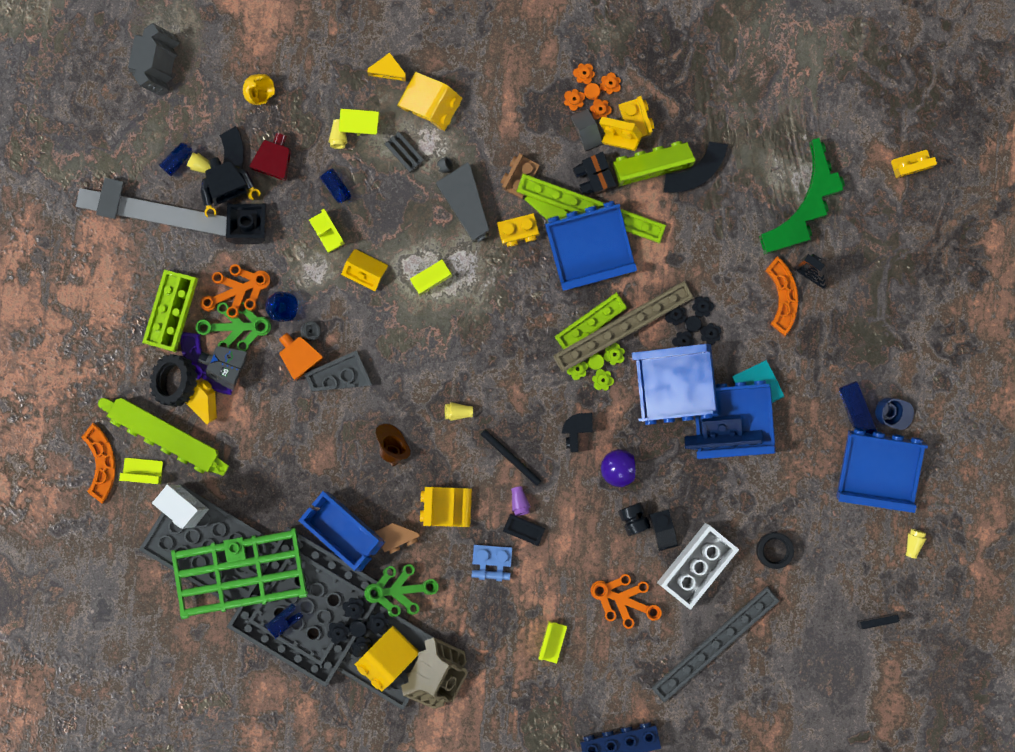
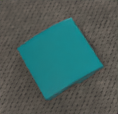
(759, 373)

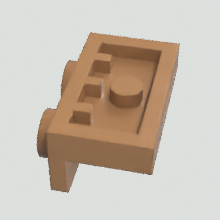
(520, 165)

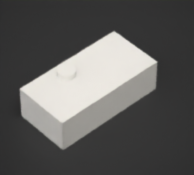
(180, 506)
(697, 566)

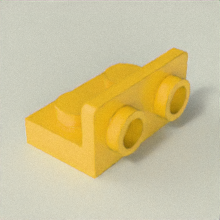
(635, 112)
(620, 133)
(912, 163)
(518, 229)

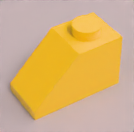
(203, 401)

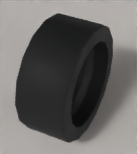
(789, 550)

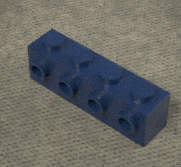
(627, 740)

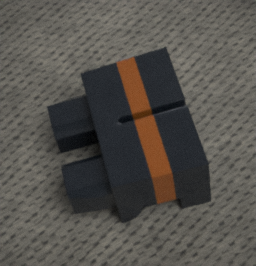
(598, 182)

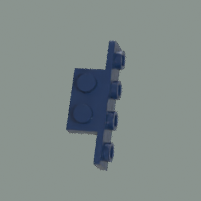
(722, 432)

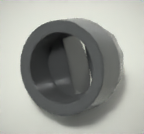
(445, 165)

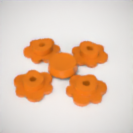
(592, 91)

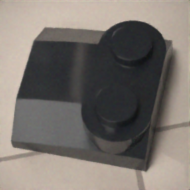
(246, 223)

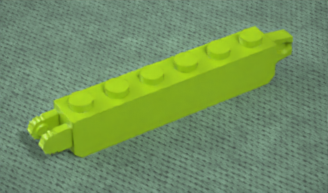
(163, 434)

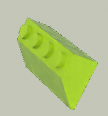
(653, 164)

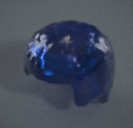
(281, 306)

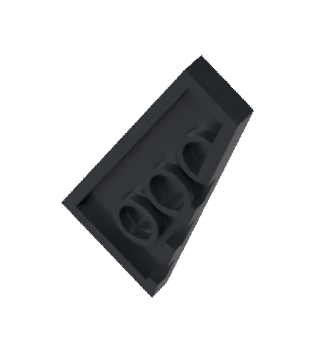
(813, 270)

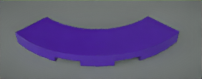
(192, 349)

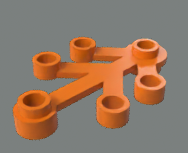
(238, 290)
(623, 599)

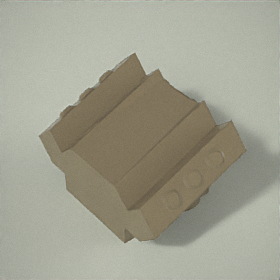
(436, 674)

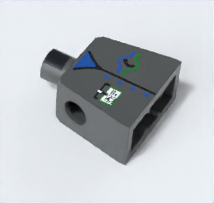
(224, 365)

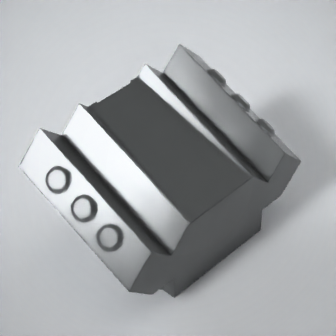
(153, 58)

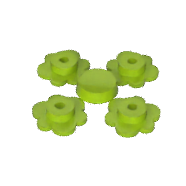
(596, 363)

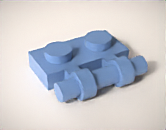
(494, 556)

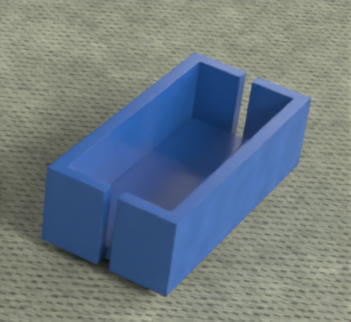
(342, 531)

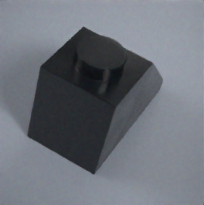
(663, 529)

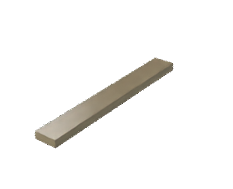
(623, 326)

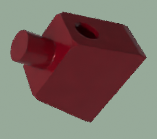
(272, 158)

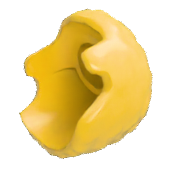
(258, 89)

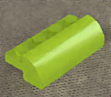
(170, 310)

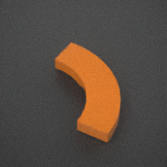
(787, 295)
(104, 461)

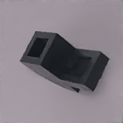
(576, 424)

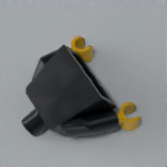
(224, 183)

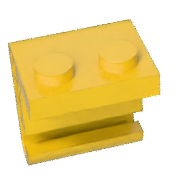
(430, 100)
(446, 507)
(387, 659)

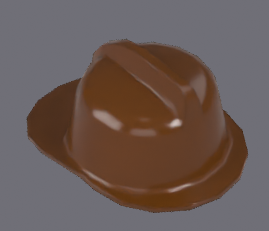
(392, 444)

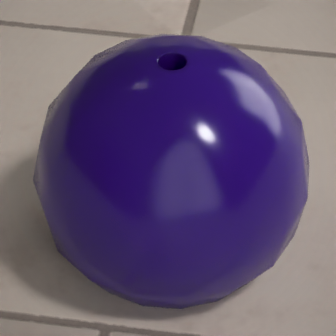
(618, 468)

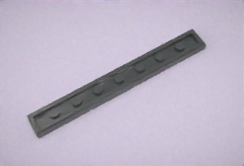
(715, 644)

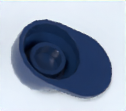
(894, 413)

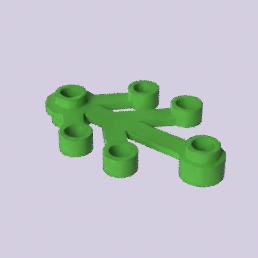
(237, 327)
(398, 590)

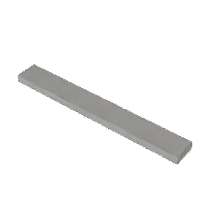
(158, 213)

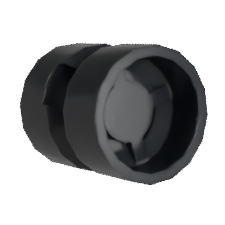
(634, 519)

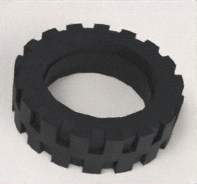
(187, 383)

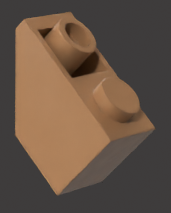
(396, 535)

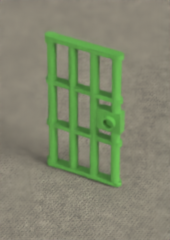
(237, 558)

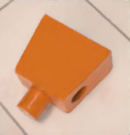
(298, 356)

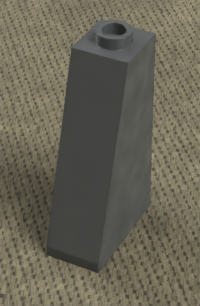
(463, 198)

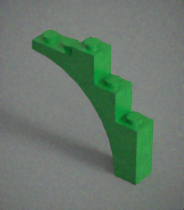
(821, 185)

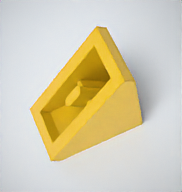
(387, 68)

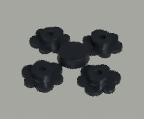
(693, 323)
(357, 627)

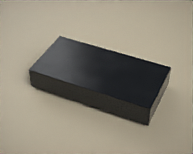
(524, 529)
(878, 621)

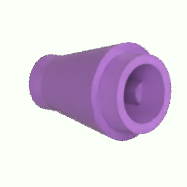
(520, 504)

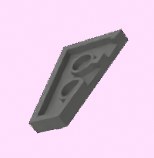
(339, 374)

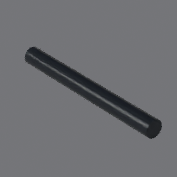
(510, 457)

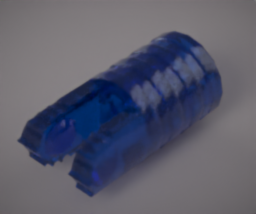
(176, 158)
(335, 186)
(280, 624)

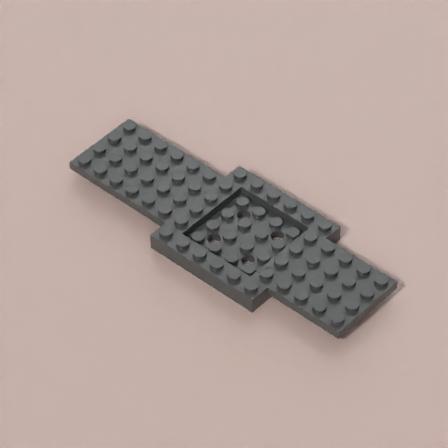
(324, 576)

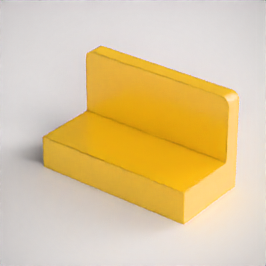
(364, 269)

